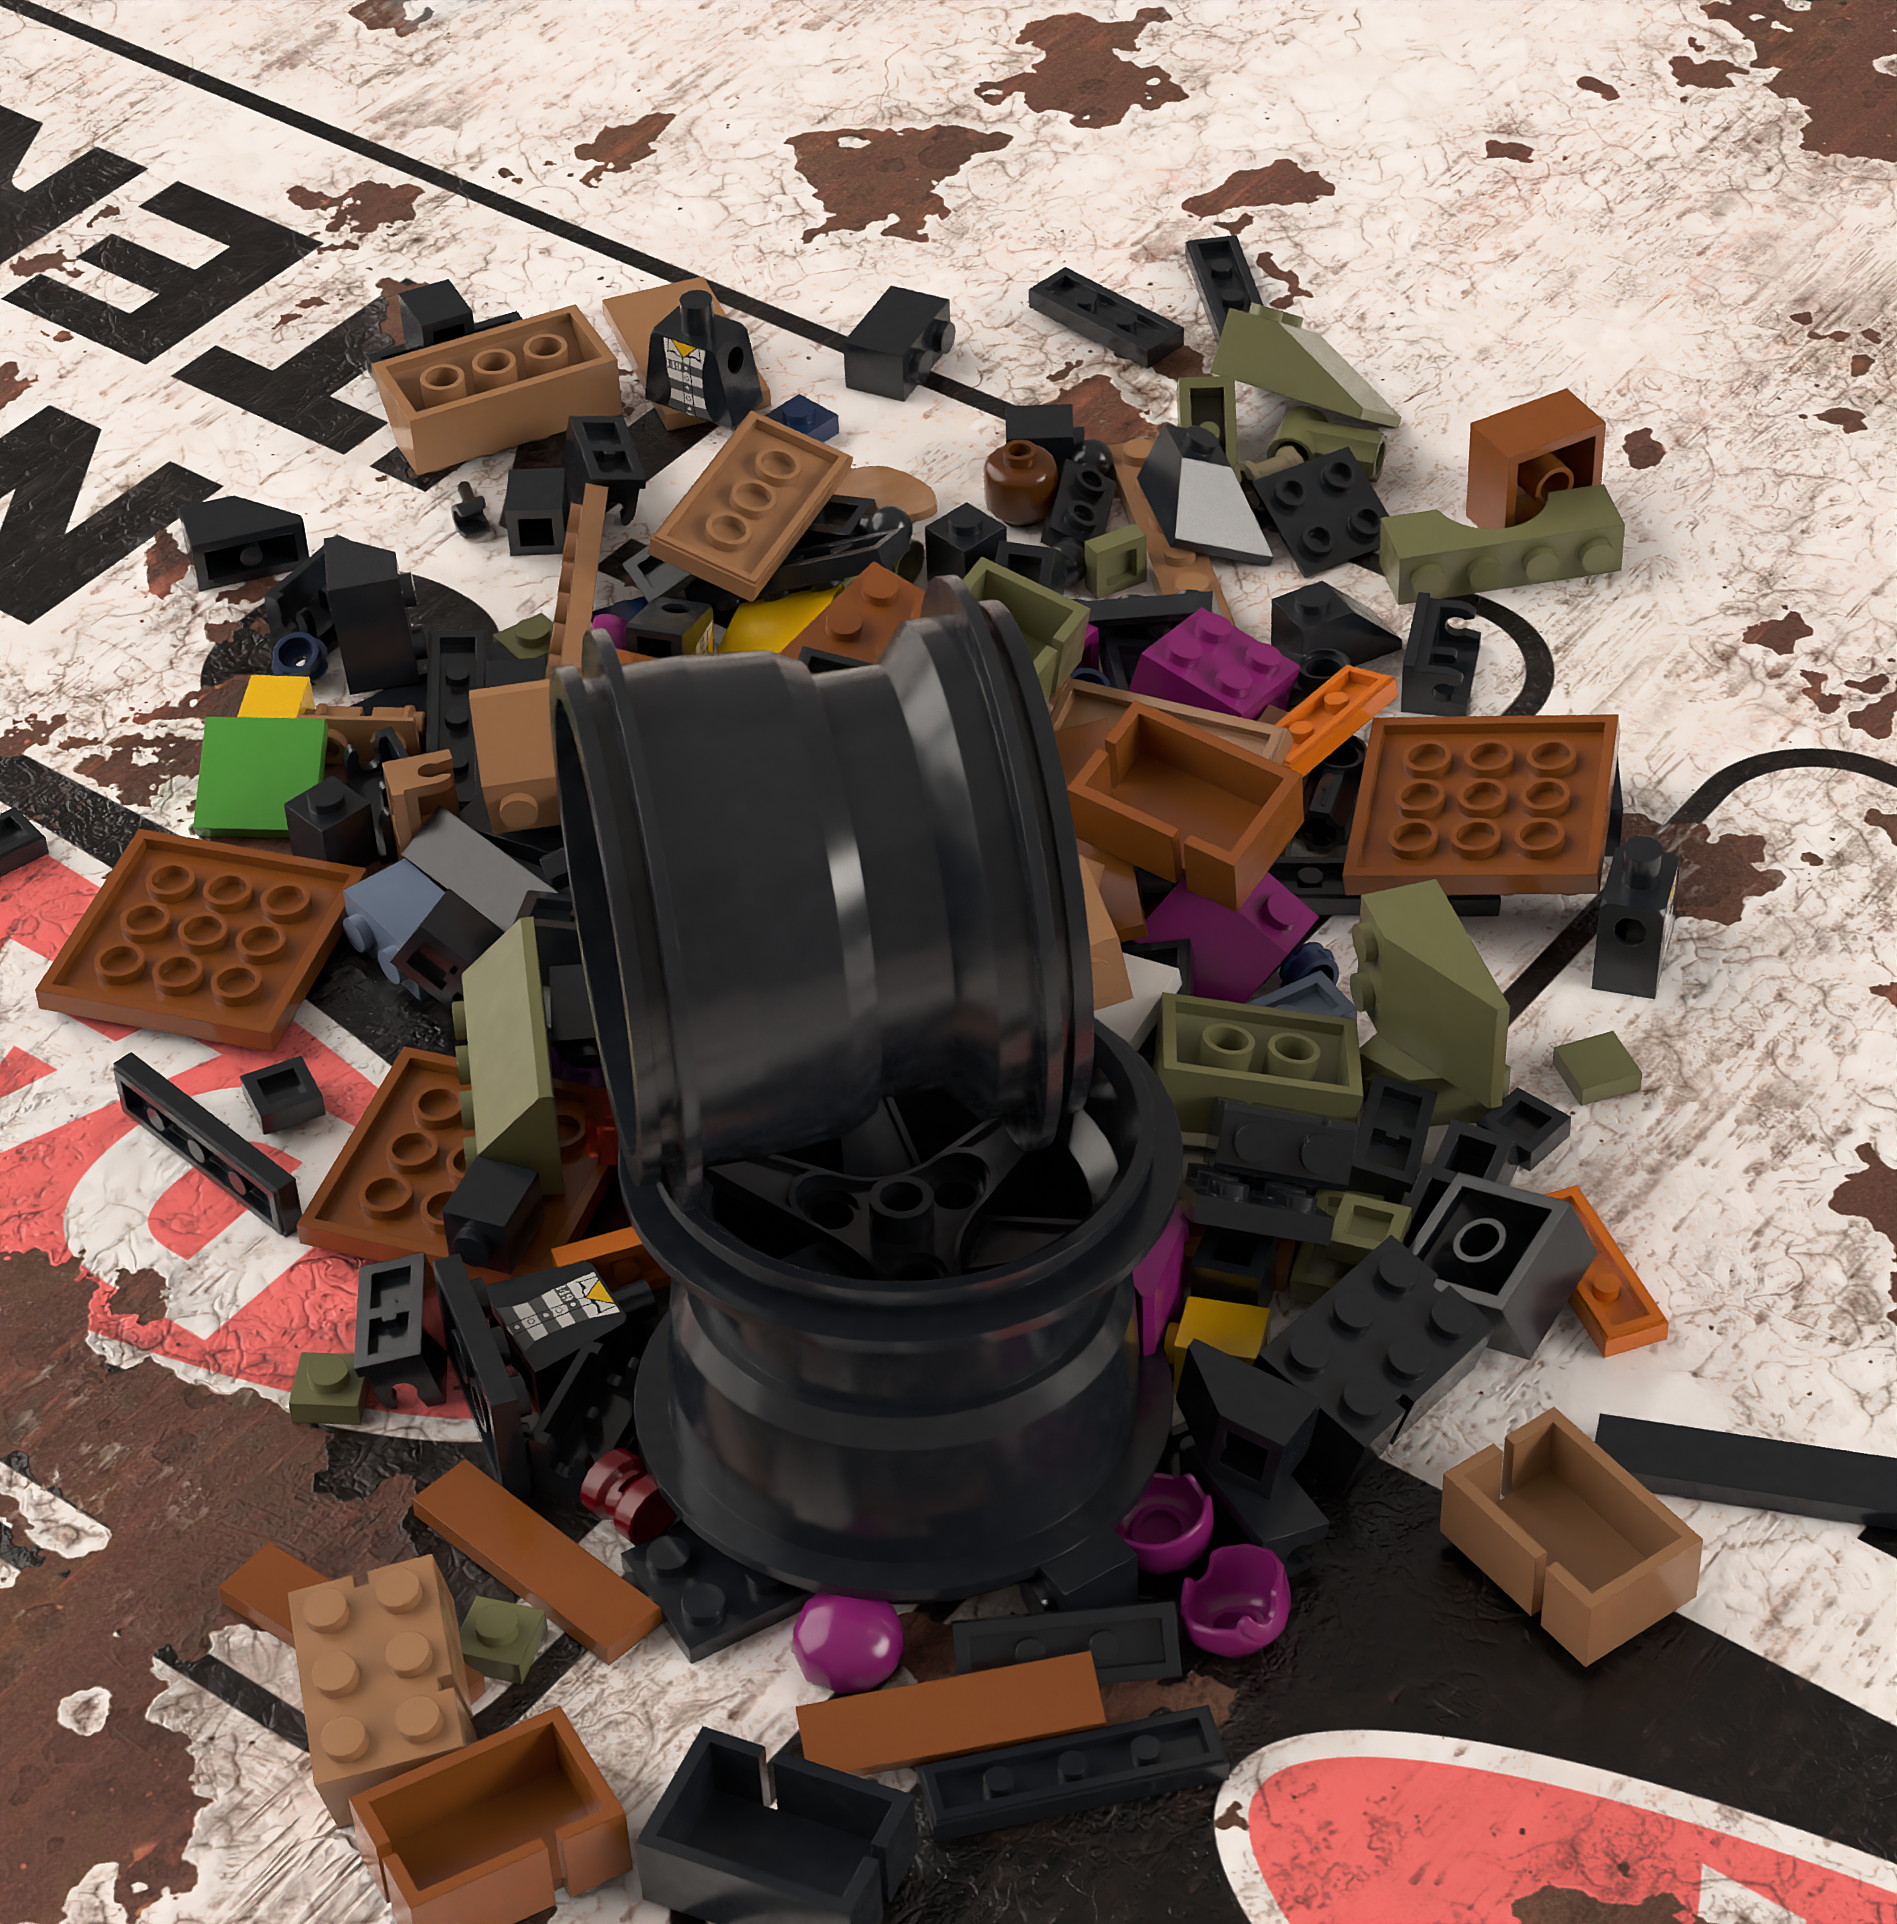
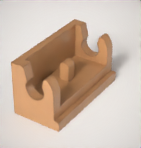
(414, 792)

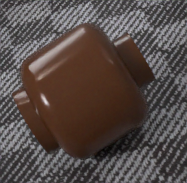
(1020, 483)

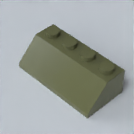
(508, 1059)

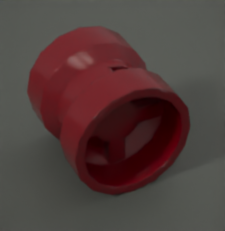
(623, 1491)

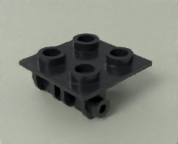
(1321, 511)

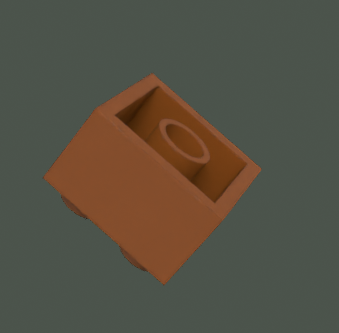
(1531, 452)

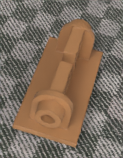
(350, 726)

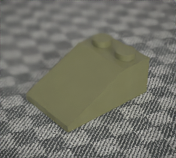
(1279, 356)
(1431, 988)

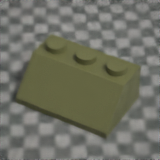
(1255, 1057)

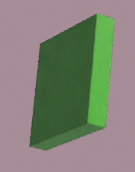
(253, 770)

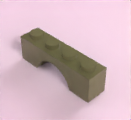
(1570, 538)

